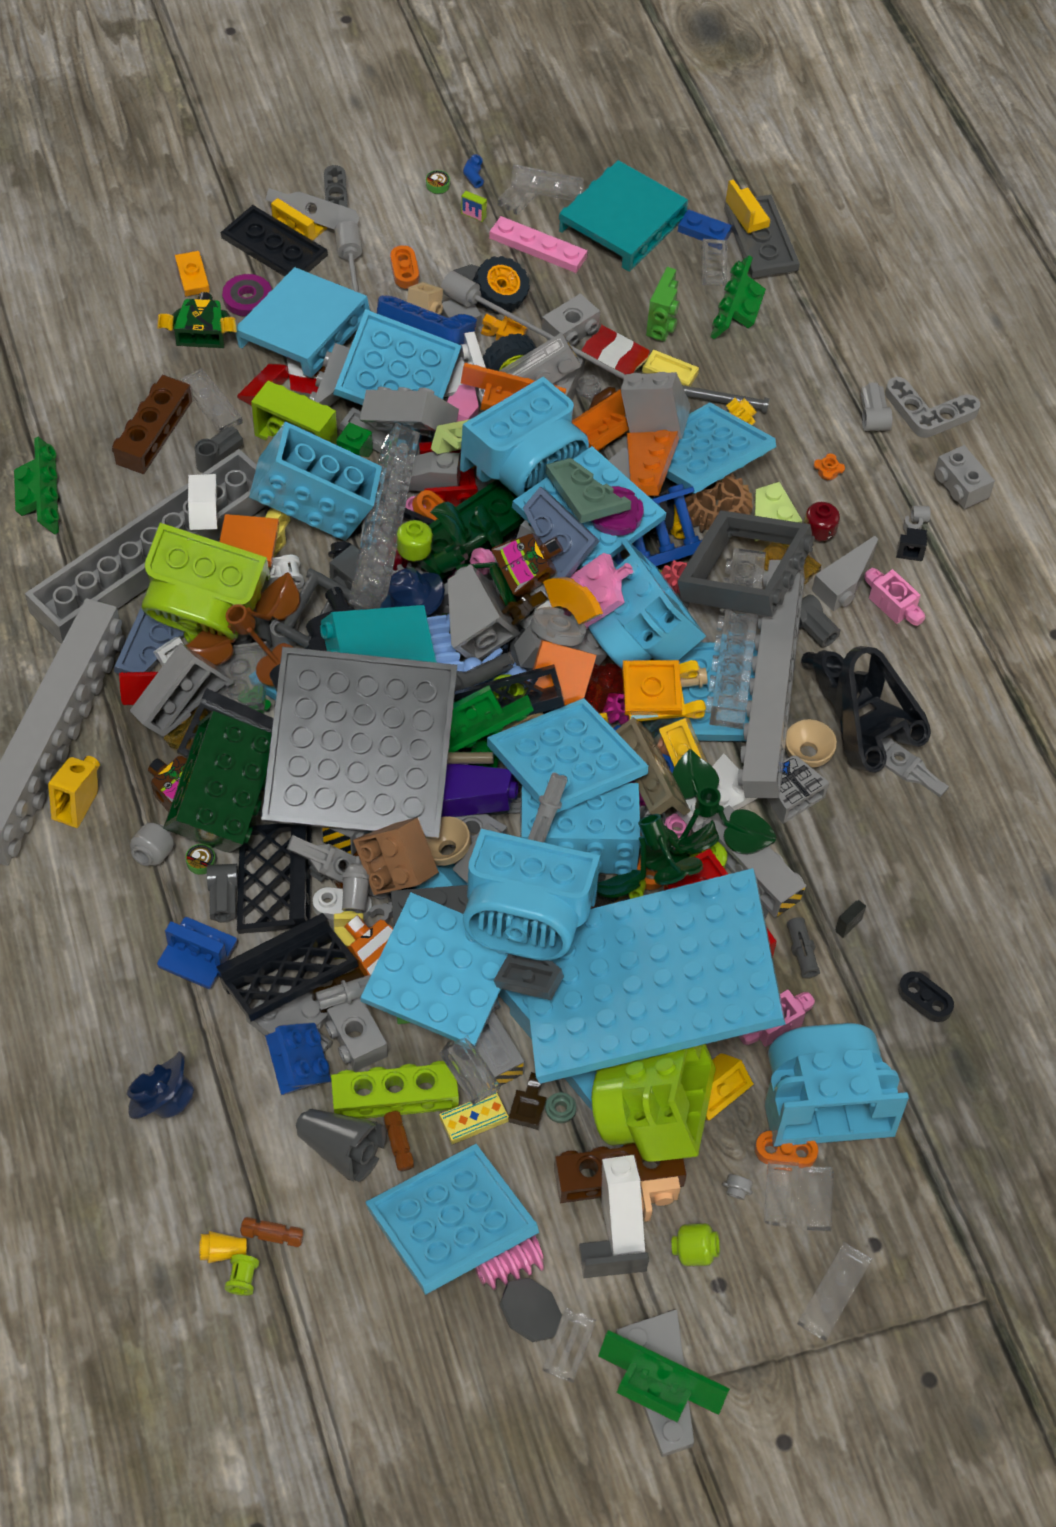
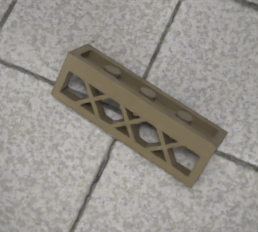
(659, 785)

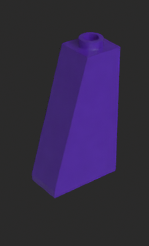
(477, 790)

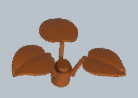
(276, 601)

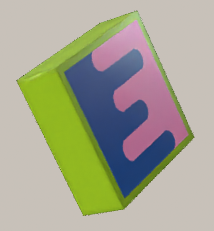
(474, 206)

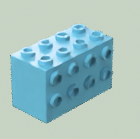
(315, 481)
(598, 826)

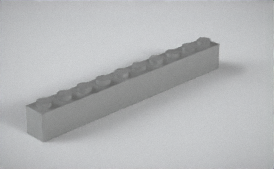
(771, 693)

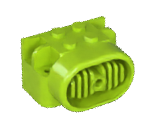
(199, 581)
(655, 1103)

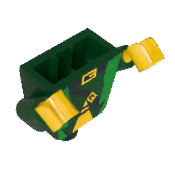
(199, 322)

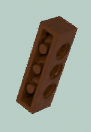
(152, 424)
(575, 1186)

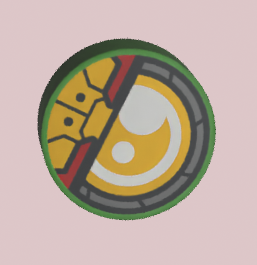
(437, 181)
(199, 857)

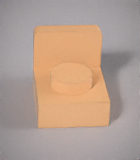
(660, 1192)

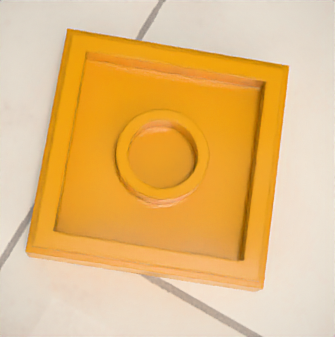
(652, 687)

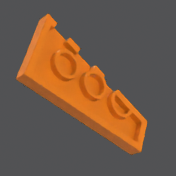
(650, 458)

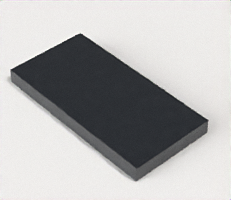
(273, 242)

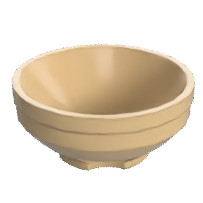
(812, 734)
(452, 832)

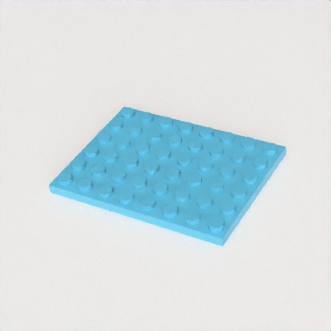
(659, 978)

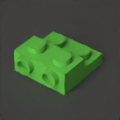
(663, 307)

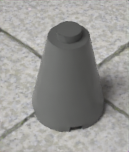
(343, 1141)

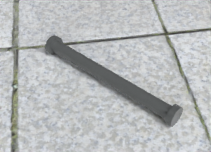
(725, 397)

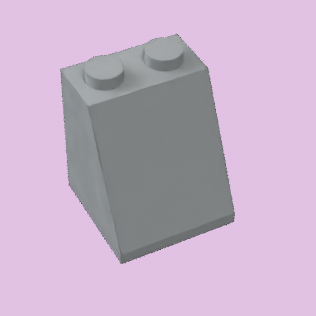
(655, 402)
(477, 615)

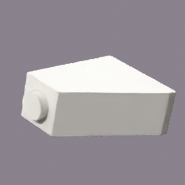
(622, 1205)

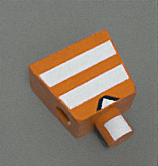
(368, 942)

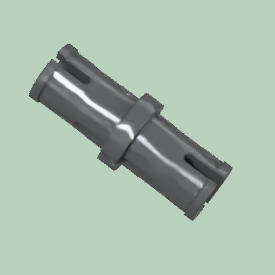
(807, 963)

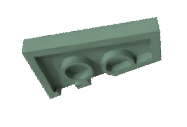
(584, 494)

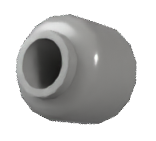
(151, 844)

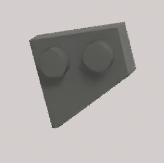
(529, 976)

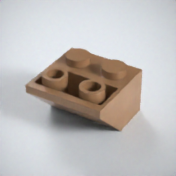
(396, 856)

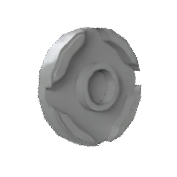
(556, 627)

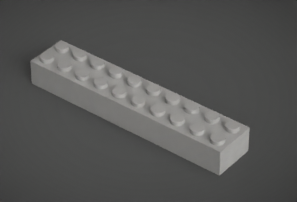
(116, 566)
(55, 719)

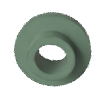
(564, 1100)

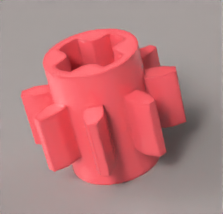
(673, 573)

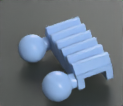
(443, 650)

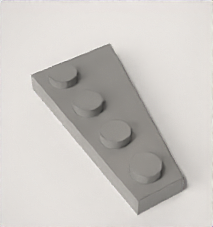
(663, 1337)

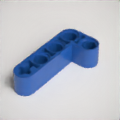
(425, 320)

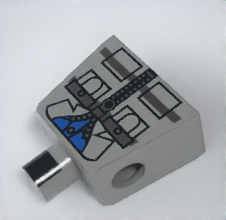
(799, 789)

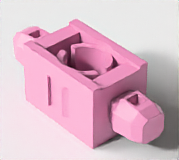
(894, 596)
(794, 1010)

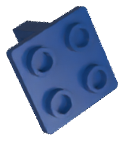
(195, 951)
(297, 1057)

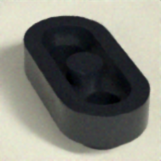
(928, 995)

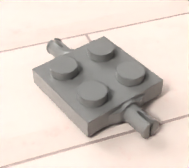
(297, 1011)

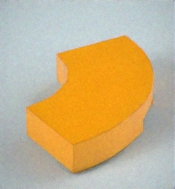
(574, 597)

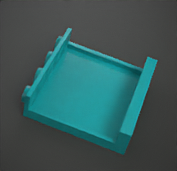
(625, 213)
(380, 633)

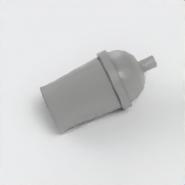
(355, 887)

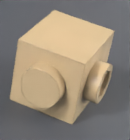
(426, 296)

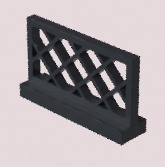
(216, 702)
(299, 880)
(279, 954)

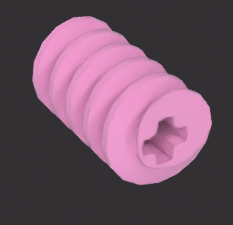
(511, 1262)

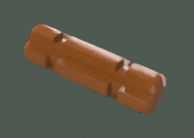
(398, 1141)
(272, 1232)

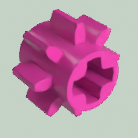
(615, 708)

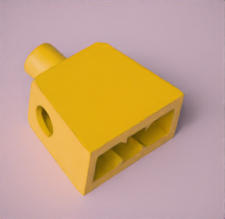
(73, 790)

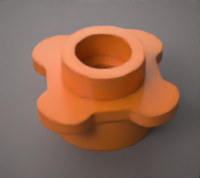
(829, 467)

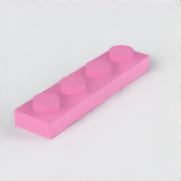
(538, 244)

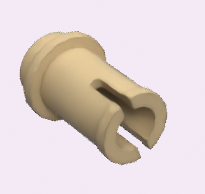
(700, 680)

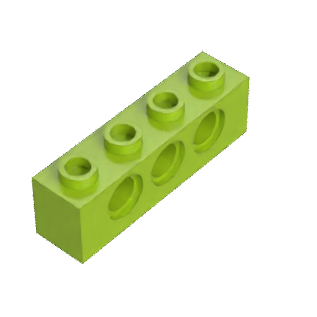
(409, 1100)

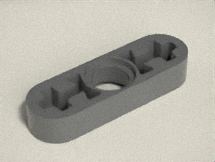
(339, 186)

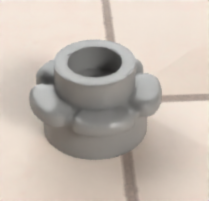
(738, 1186)

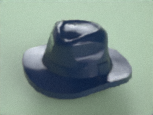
(413, 588)
(161, 1091)

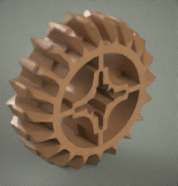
(732, 497)

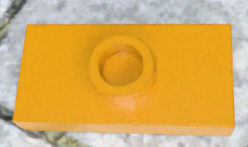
(192, 273)

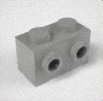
(964, 477)

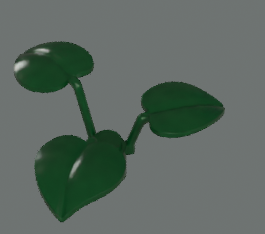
(455, 556)
(745, 829)
(656, 835)

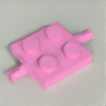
(603, 582)

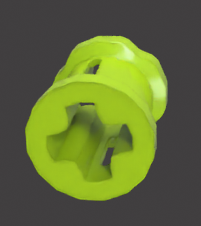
(241, 1275)

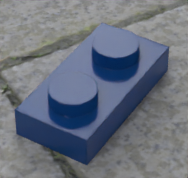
(703, 227)

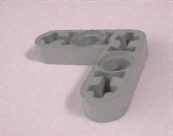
(924, 414)

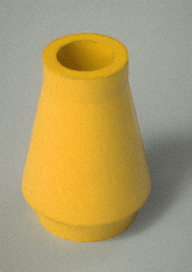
(220, 1247)

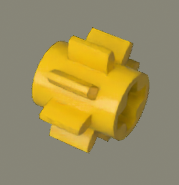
(742, 410)

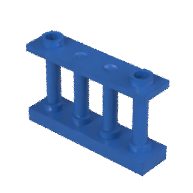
(667, 550)

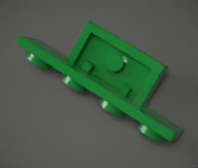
(741, 299)
(37, 486)
(483, 715)
(660, 1381)

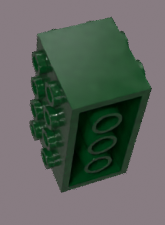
(220, 783)

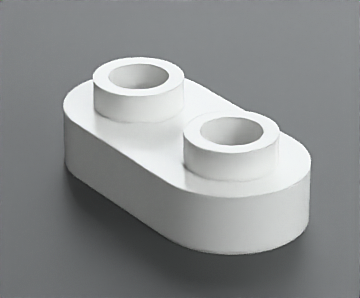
(335, 905)

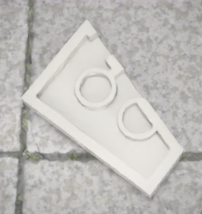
(728, 787)

